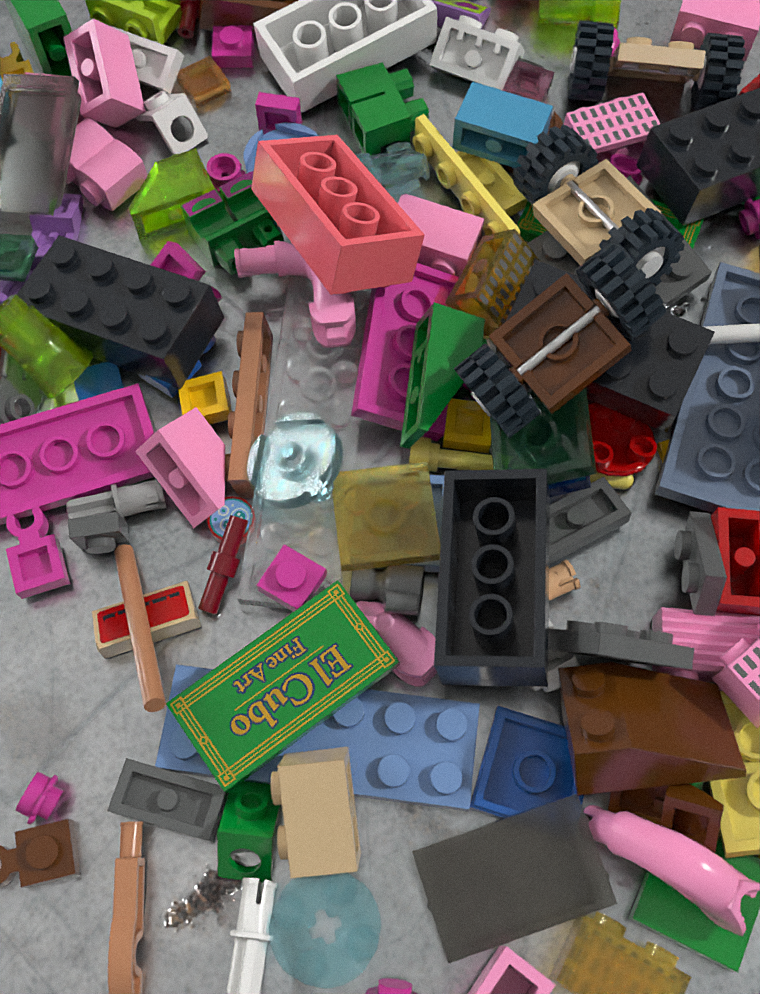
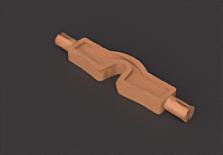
(128, 913)

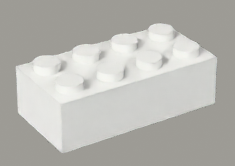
(324, 38)

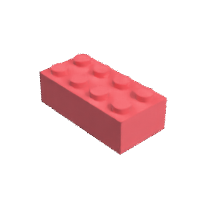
(336, 213)

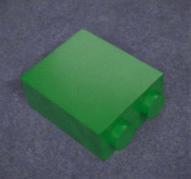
(42, 30)

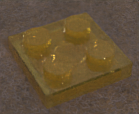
(385, 516)

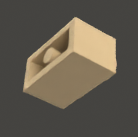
(318, 812)

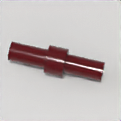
(190, 12)
(223, 564)

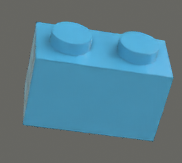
(499, 124)

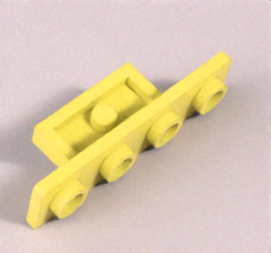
(477, 182)

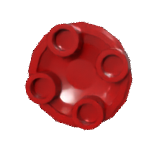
(620, 442)

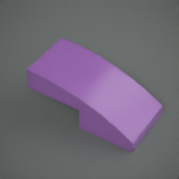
(65, 223)

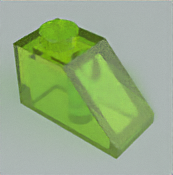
(165, 189)

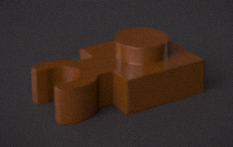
(41, 855)

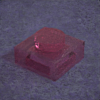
(529, 81)

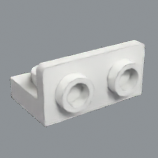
(474, 53)

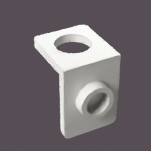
(163, 109)

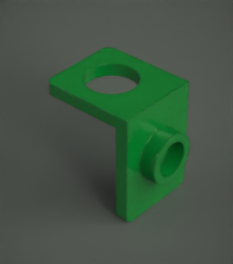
(247, 824)

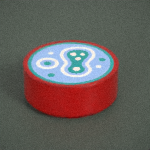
(233, 506)

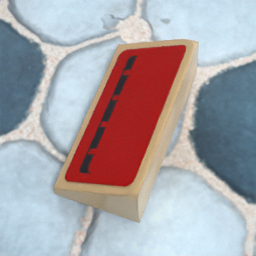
(168, 611)

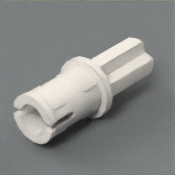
(251, 937)

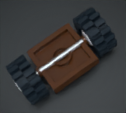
(562, 339)

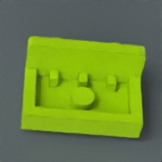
(144, 18)

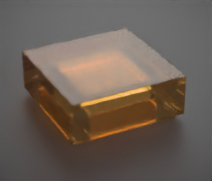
(203, 81)

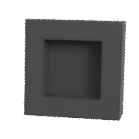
(98, 532)

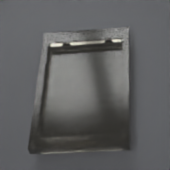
(36, 140)
(513, 877)

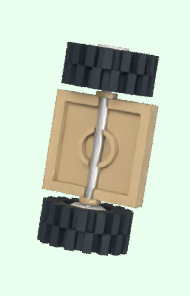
(712, 68)
(593, 204)

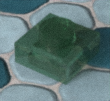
(16, 256)

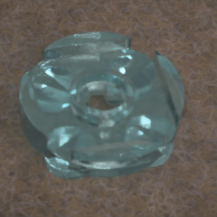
(397, 168)
(314, 474)
(311, 958)

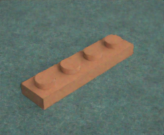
(251, 393)

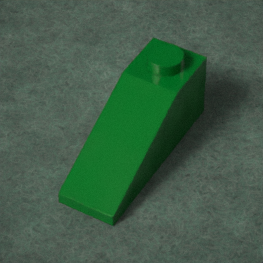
(440, 344)

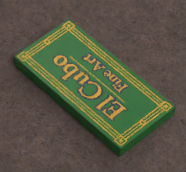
(282, 686)

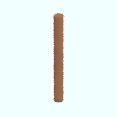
(139, 630)

